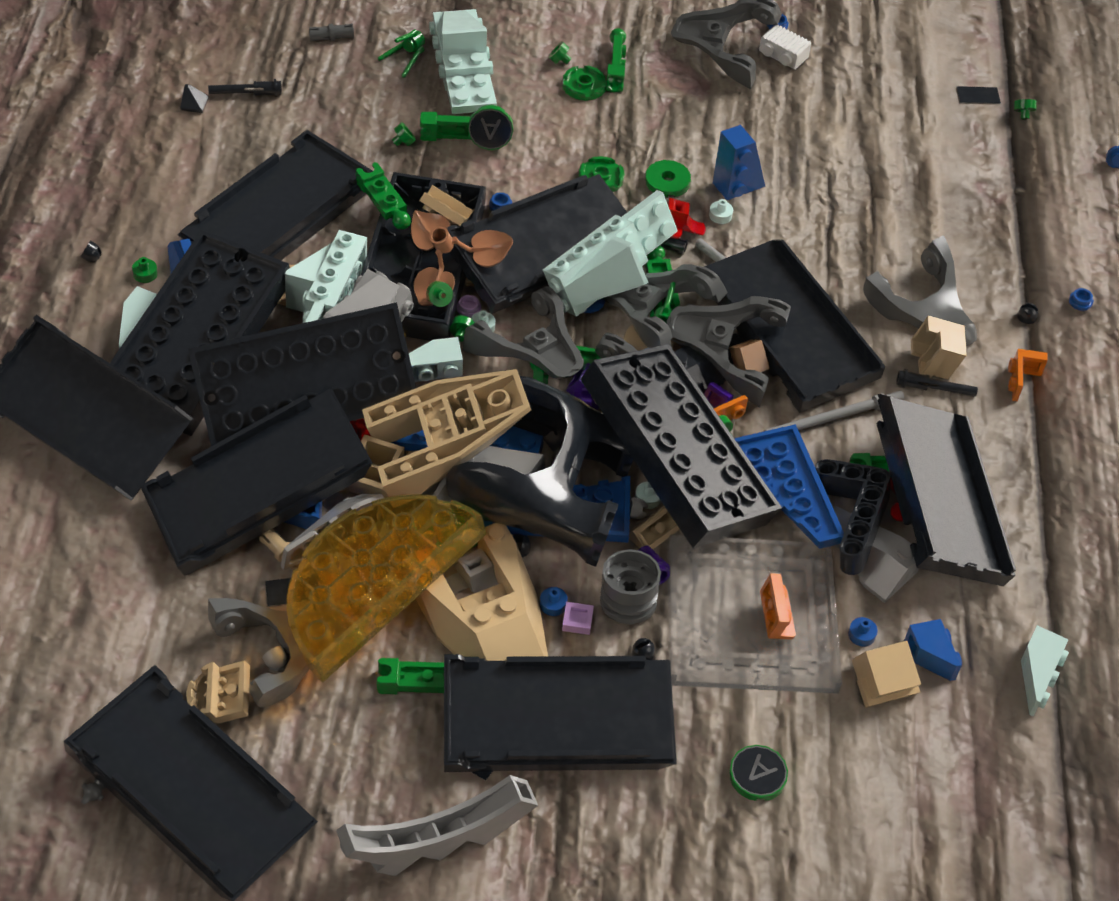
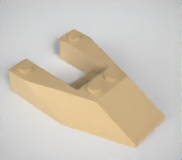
(458, 422)
(495, 620)

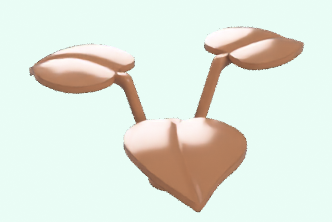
(430, 231)

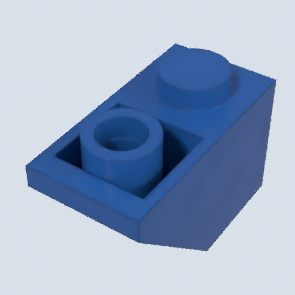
(933, 649)

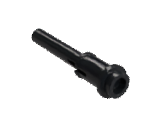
(268, 88)
(924, 382)

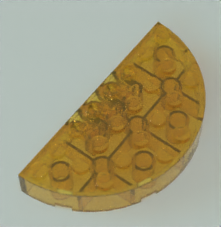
(370, 570)

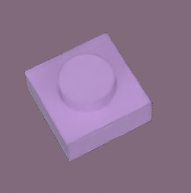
(577, 618)

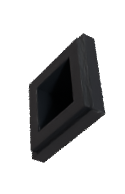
(193, 99)

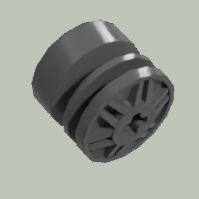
(630, 586)

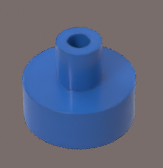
(553, 601)
(862, 631)

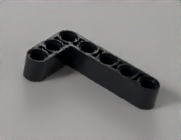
(872, 491)

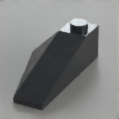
(701, 368)

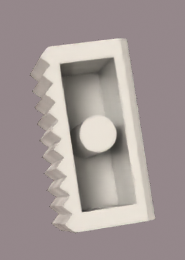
(785, 46)

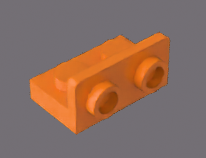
(777, 608)

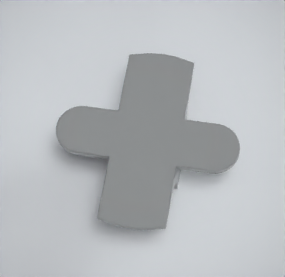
(474, 572)

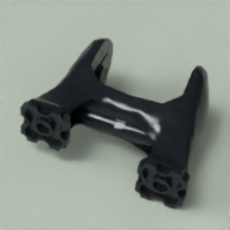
(545, 499)

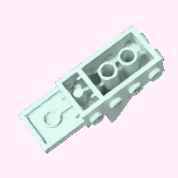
(463, 59)
(611, 255)
(326, 276)

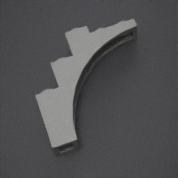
(477, 820)

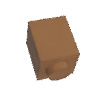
(749, 356)

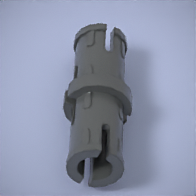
(331, 32)

